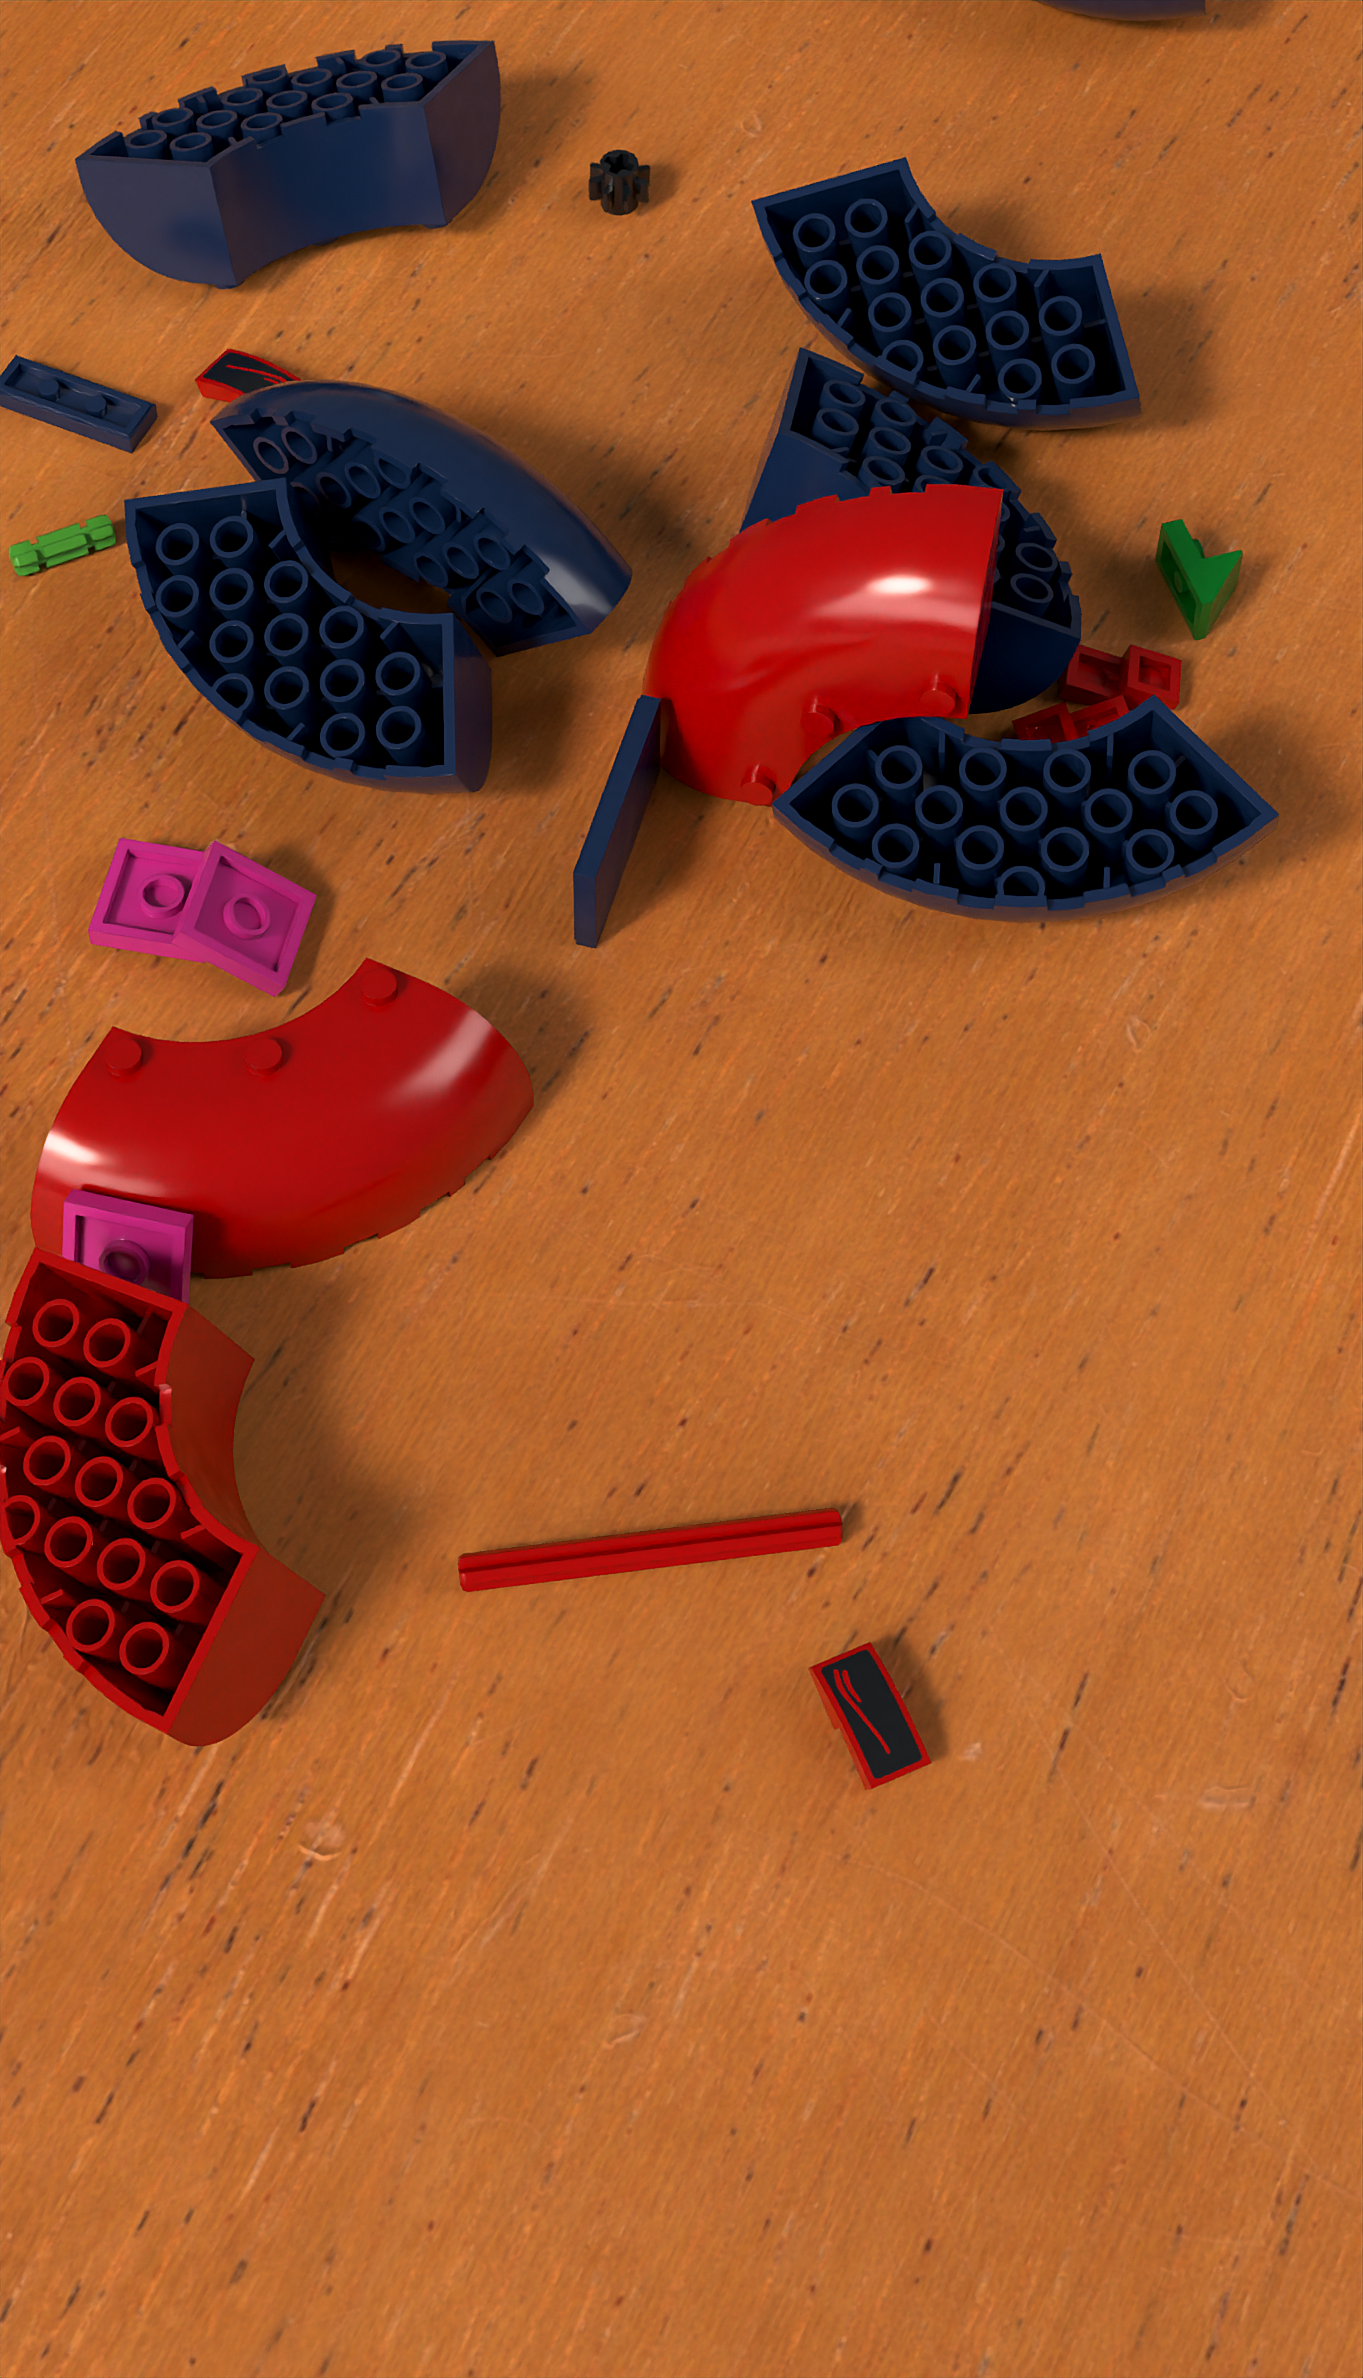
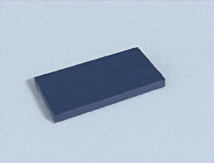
(617, 821)

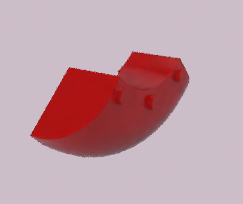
(823, 630)
(292, 1131)
(132, 1504)

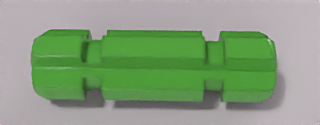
(62, 545)

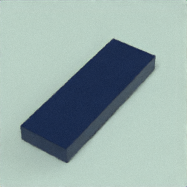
(75, 404)

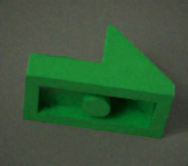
(1196, 583)

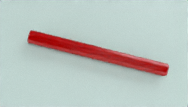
(650, 1549)

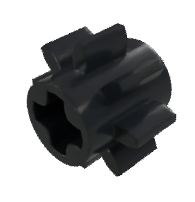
(619, 182)

